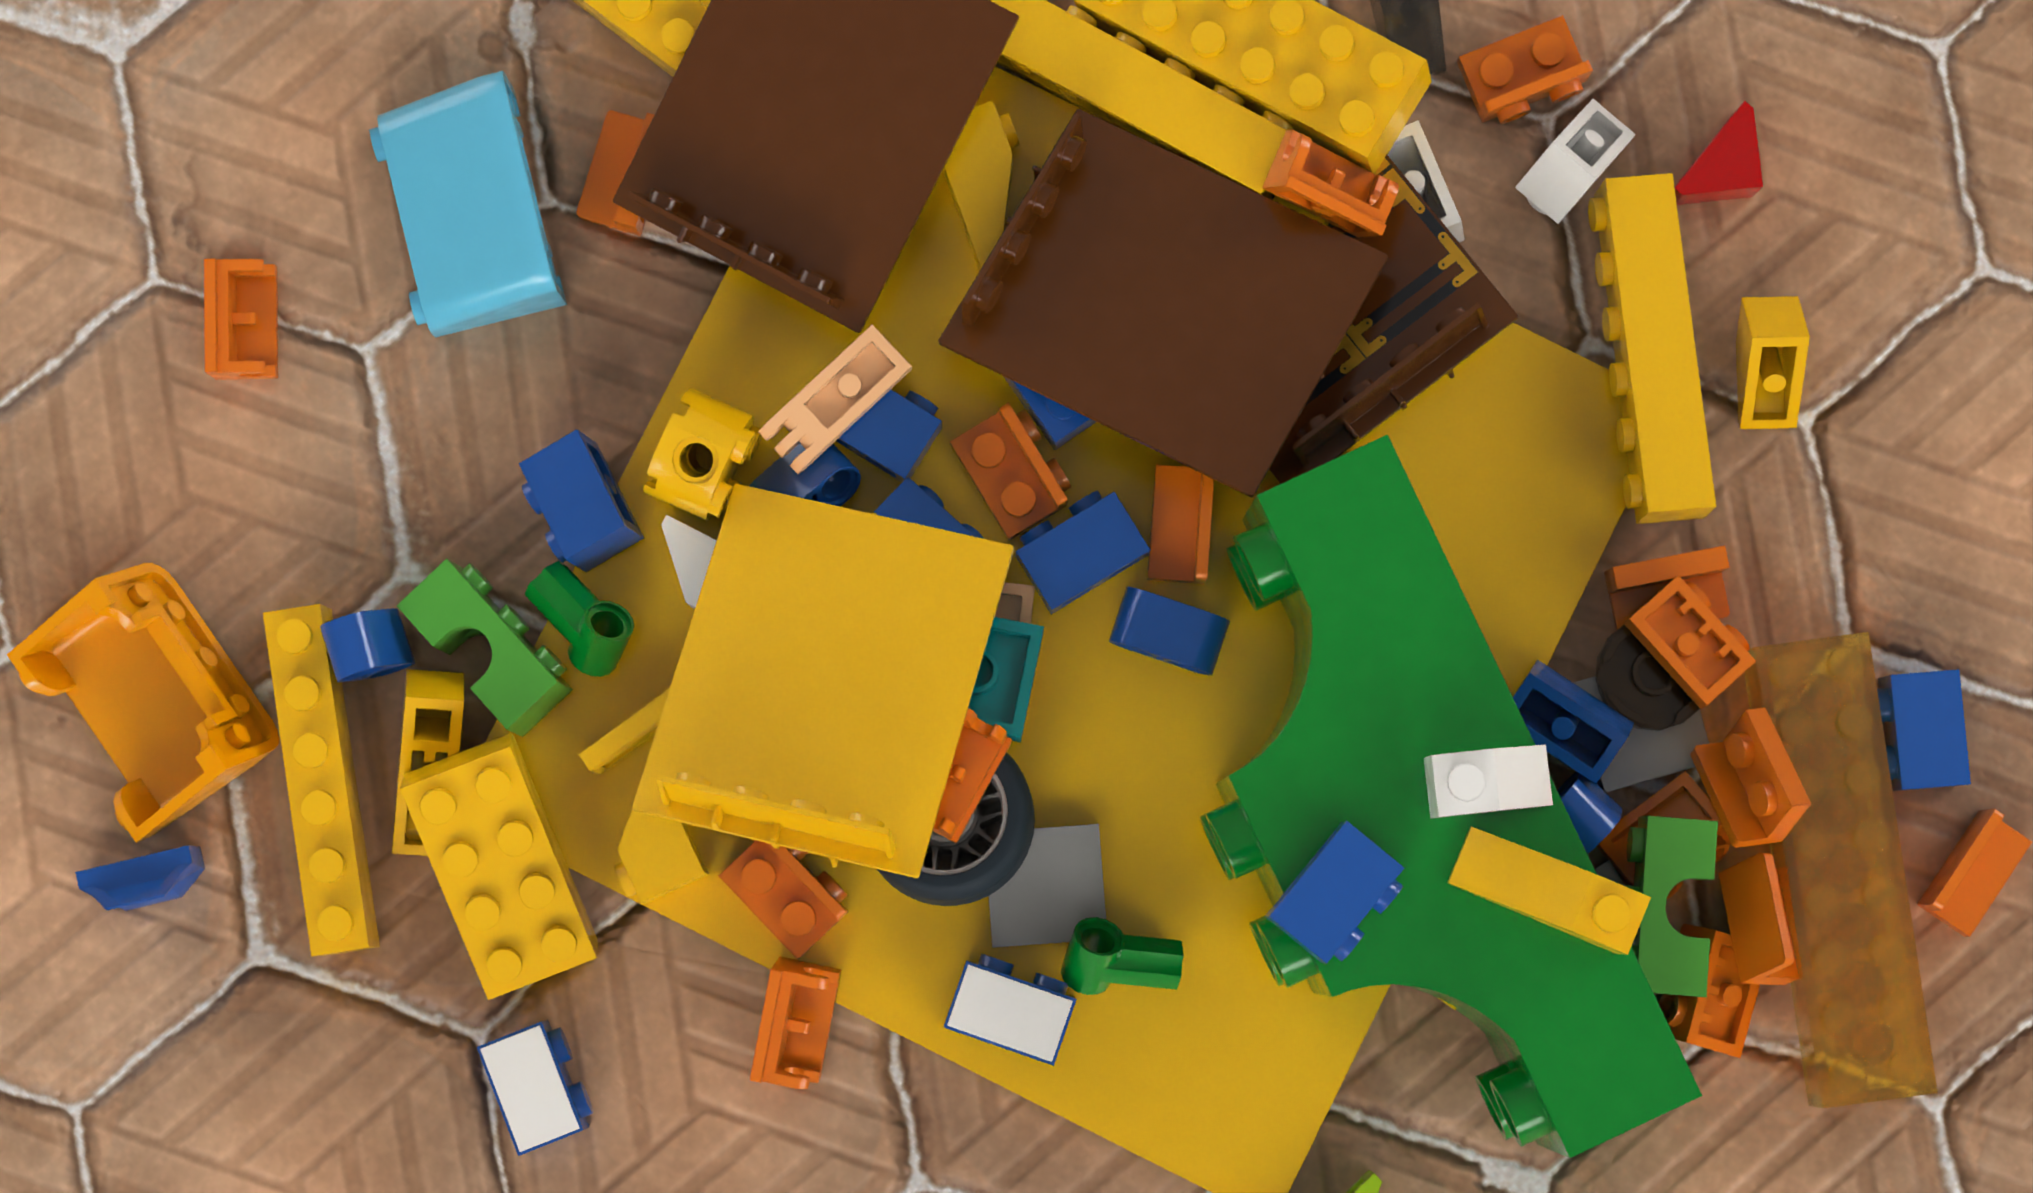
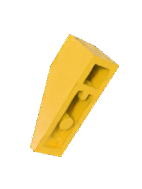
(981, 177)
(428, 734)
(1550, 891)

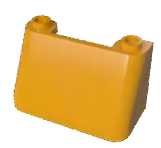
(150, 692)

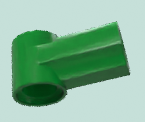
(593, 627)
(1105, 955)

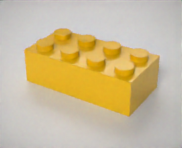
(499, 866)

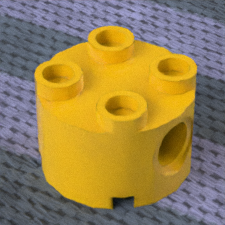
(674, 466)

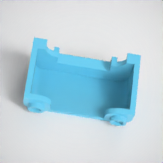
(468, 207)

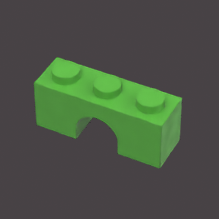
(520, 680)
(1664, 855)

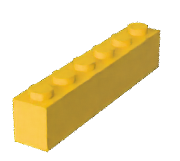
(1141, 94)
(1652, 349)
(320, 783)

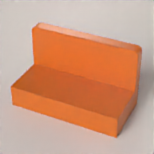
(612, 157)
(1180, 525)
(1636, 583)
(1975, 872)
(1758, 922)

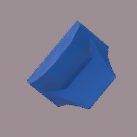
(143, 879)

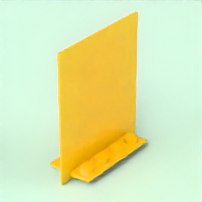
(824, 680)

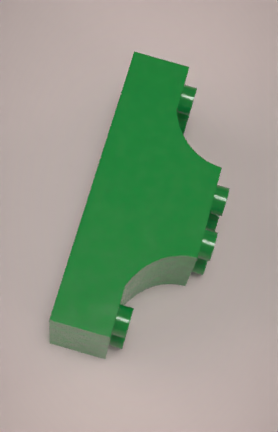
(1378, 684)

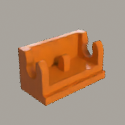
(1330, 186)
(240, 319)
(972, 769)
(795, 1023)

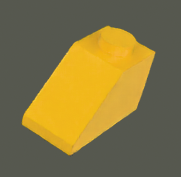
(1770, 361)
(656, 857)

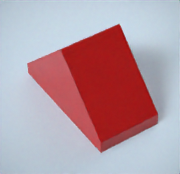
(1728, 164)

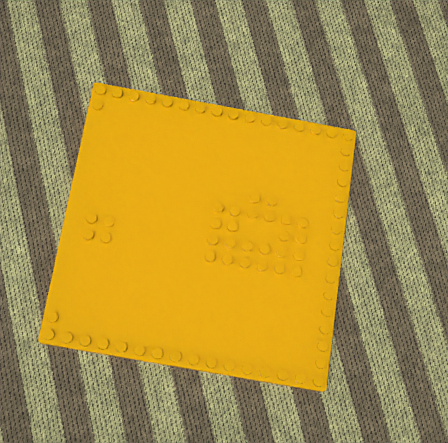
(1230, 1066)

